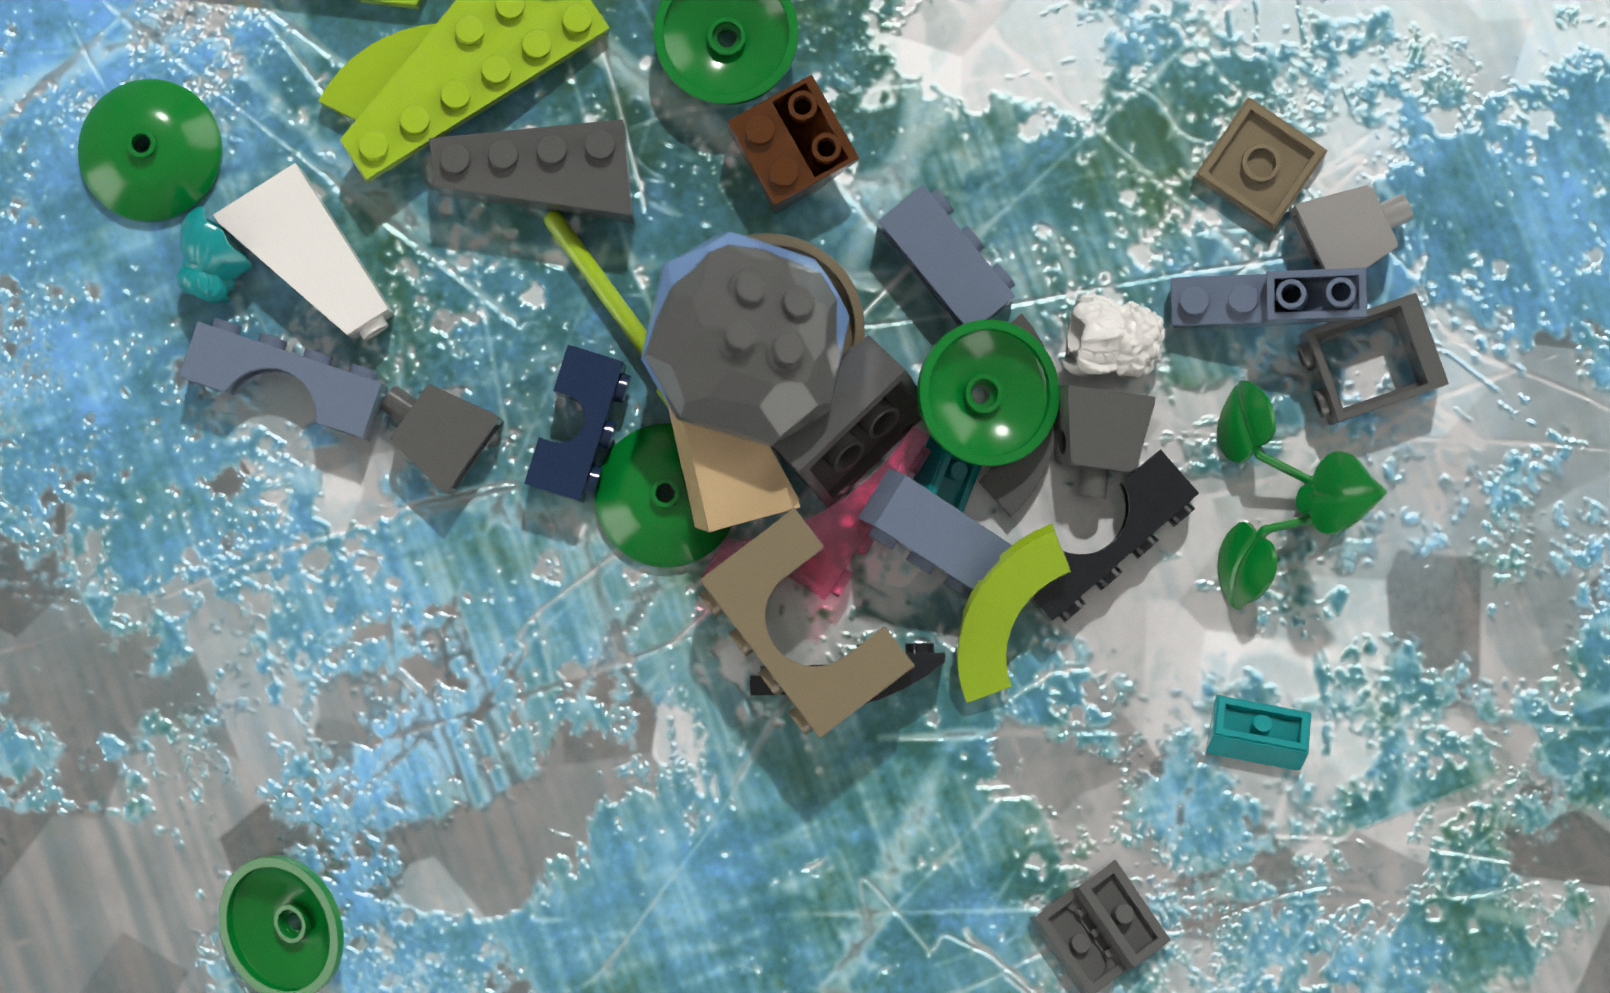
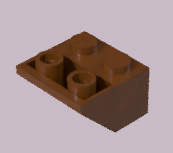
(792, 143)

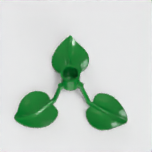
(1329, 500)

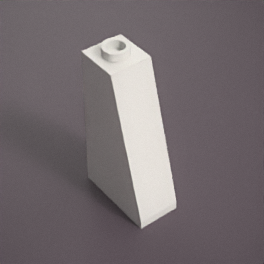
(303, 245)

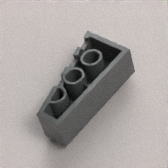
(542, 168)

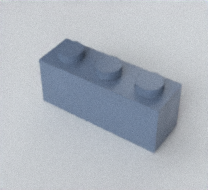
(946, 257)
(931, 532)

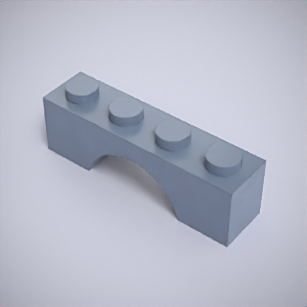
(227, 361)

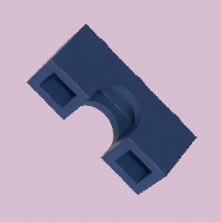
(570, 466)

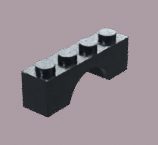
(1151, 498)

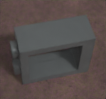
(1416, 342)

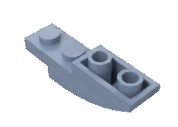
(1269, 298)

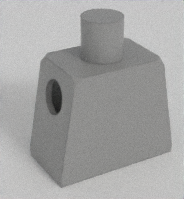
(1349, 227)

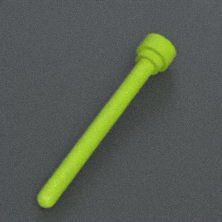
(598, 281)

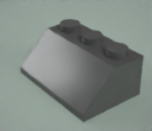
(868, 416)

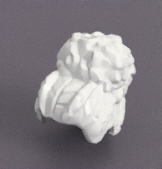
(1113, 338)

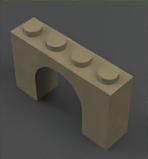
(743, 590)

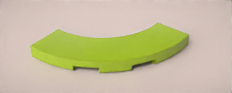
(369, 71)
(995, 606)

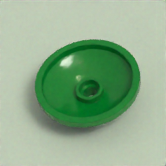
(719, 75)
(176, 167)
(1017, 386)
(632, 514)
(281, 926)

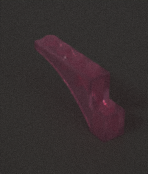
(839, 525)

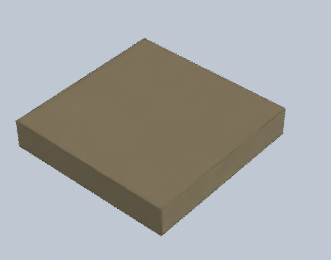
(1260, 164)

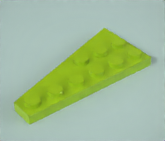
(463, 68)

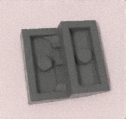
(1100, 928)

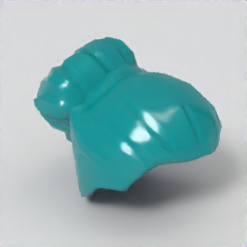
(209, 259)

